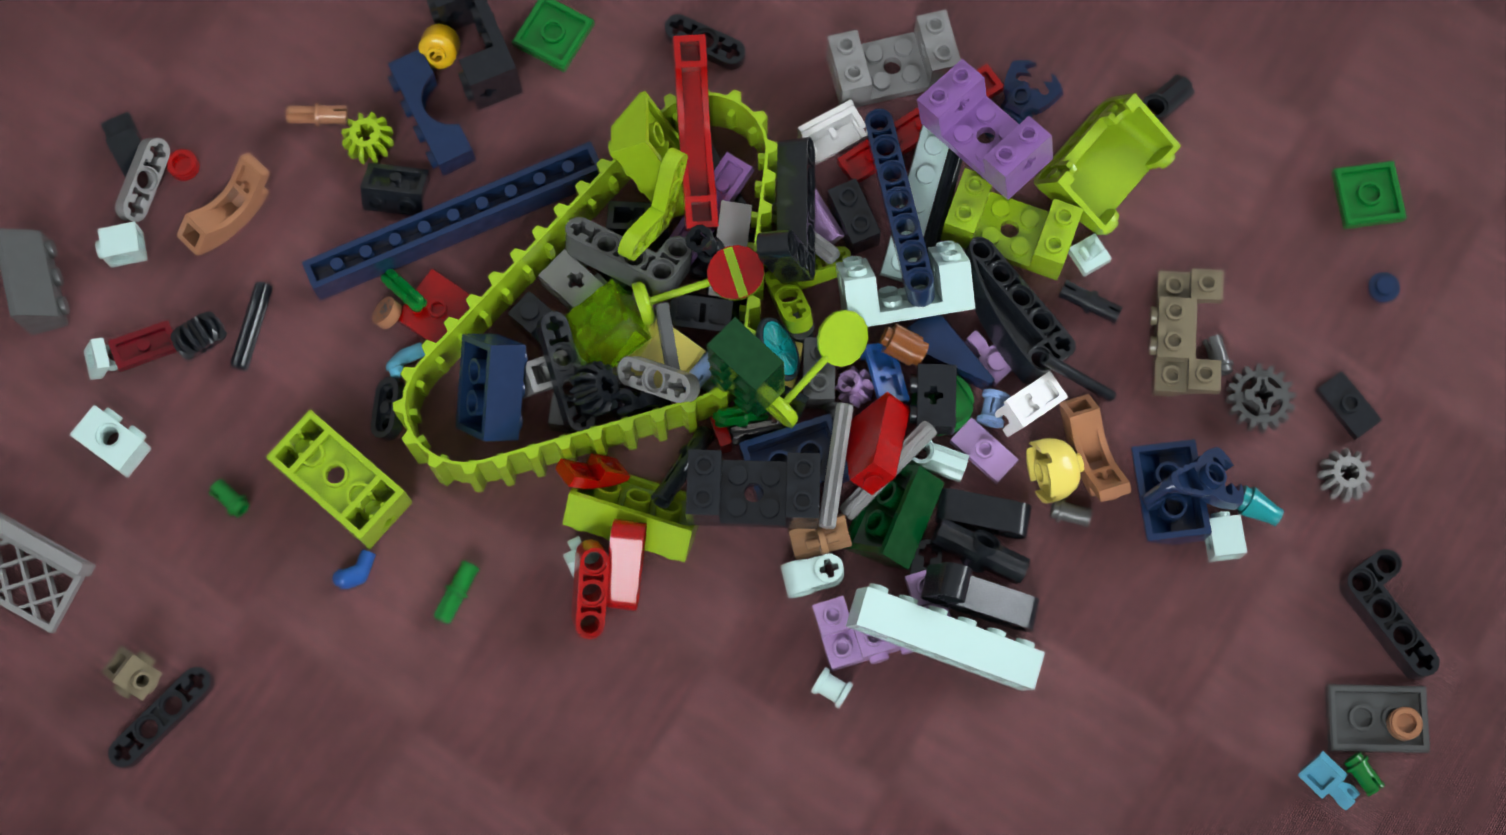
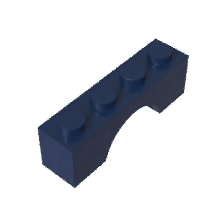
(446, 142)

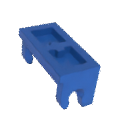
(885, 373)

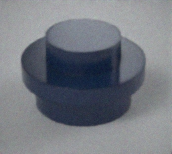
(1383, 287)

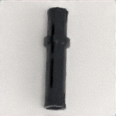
(677, 473)

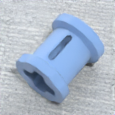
(992, 402)

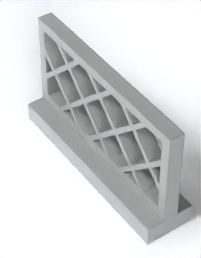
(51, 555)

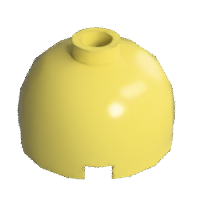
(1054, 467)

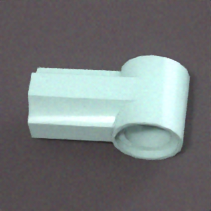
(943, 461)

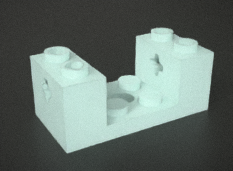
(951, 282)

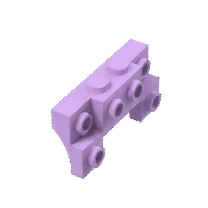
(848, 646)

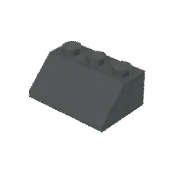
(32, 280)

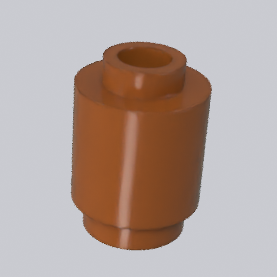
(903, 345)

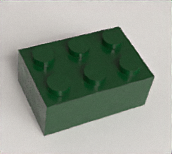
(745, 368)

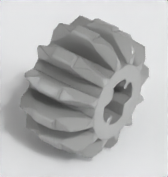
(1354, 467)

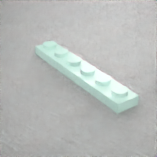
(924, 181)

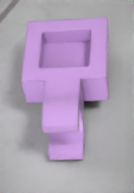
(988, 356)

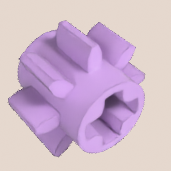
(855, 386)

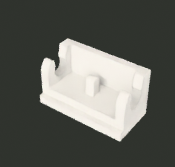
(834, 131)
(1031, 403)

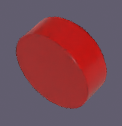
(183, 165)

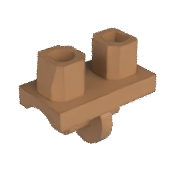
(819, 541)

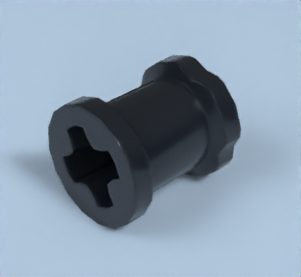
(699, 244)

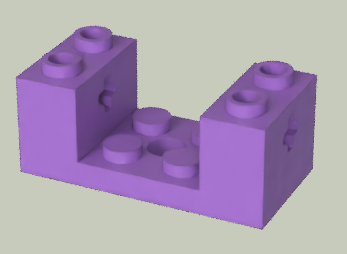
(960, 112)

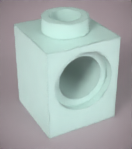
(121, 244)
(1227, 537)

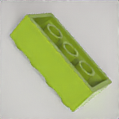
(640, 143)
(631, 501)

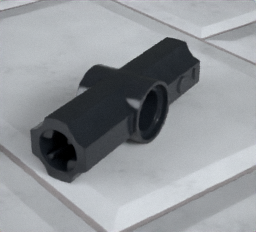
(980, 551)

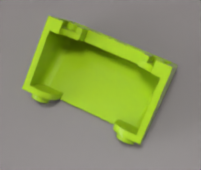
(1107, 160)

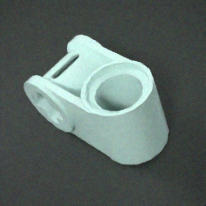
(805, 575)

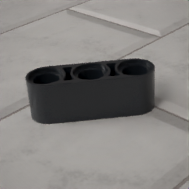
(984, 512)

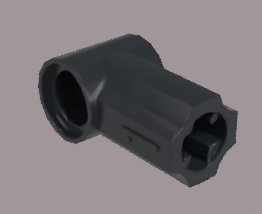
(1170, 97)

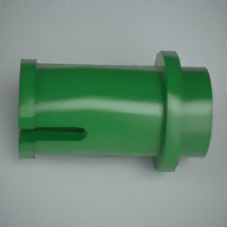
(234, 502)
(1363, 773)

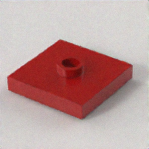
(443, 301)

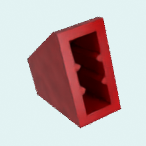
(877, 443)

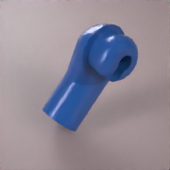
(356, 574)

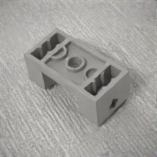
(922, 59)

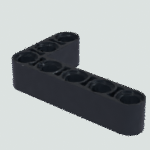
(791, 249)

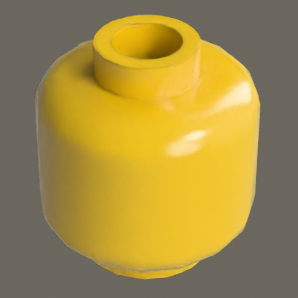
(439, 45)

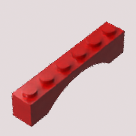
(694, 130)

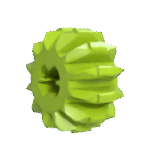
(364, 149)

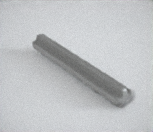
(911, 447)
(835, 466)

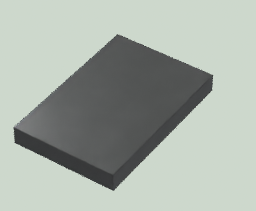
(1359, 716)

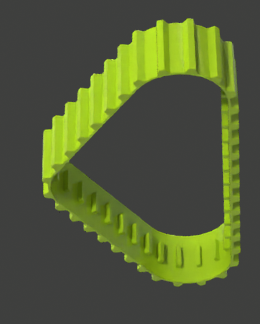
(505, 288)

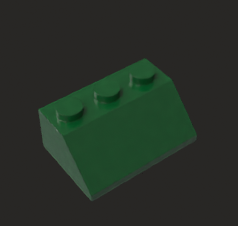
(896, 518)

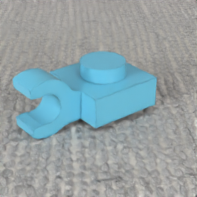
(1327, 778)

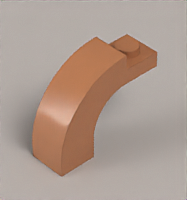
(229, 211)
(1086, 436)

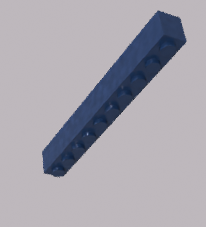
(451, 222)

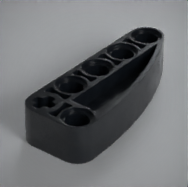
(1014, 314)

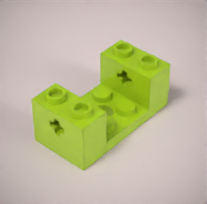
(1041, 237)
(365, 498)

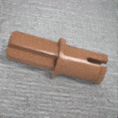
(317, 114)

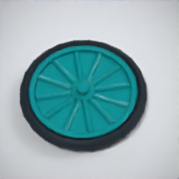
(781, 342)

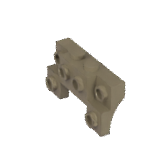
(1174, 338)

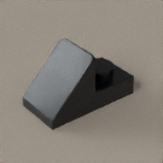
(122, 140)

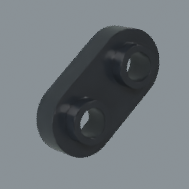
(384, 420)

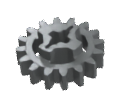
(1270, 388)

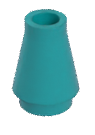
(1259, 507)

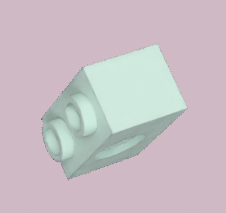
(99, 426)

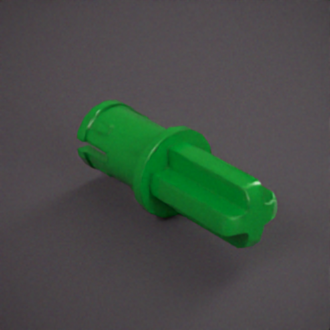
(735, 416)
(456, 592)

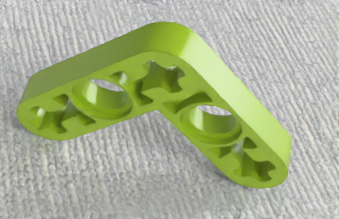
(662, 209)
(781, 291)

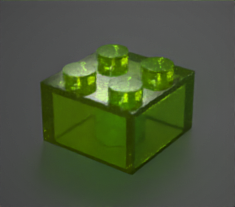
(607, 325)

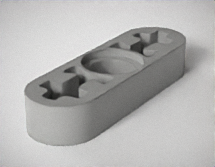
(154, 174)
(670, 376)

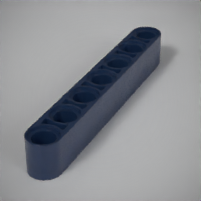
(902, 218)

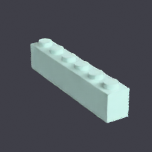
(945, 638)

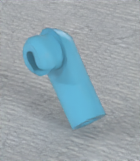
(403, 357)

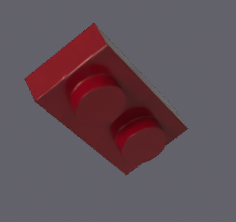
(142, 346)

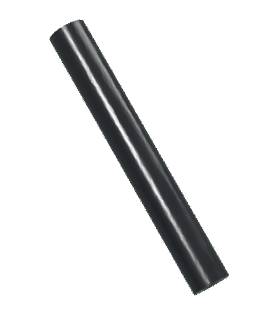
(1078, 377)

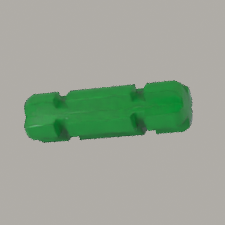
(403, 290)

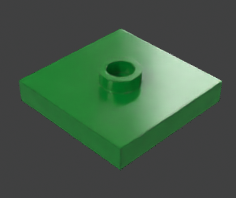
(553, 33)
(1368, 195)

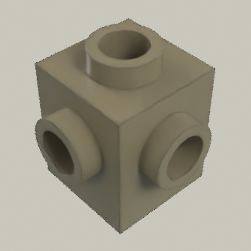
(132, 673)

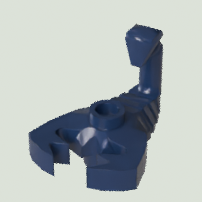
(1021, 99)
(1202, 479)

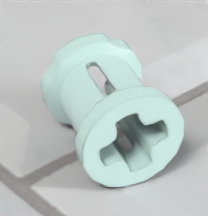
(832, 687)

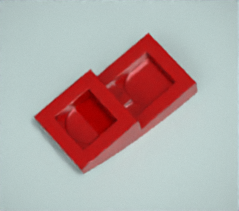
(596, 473)

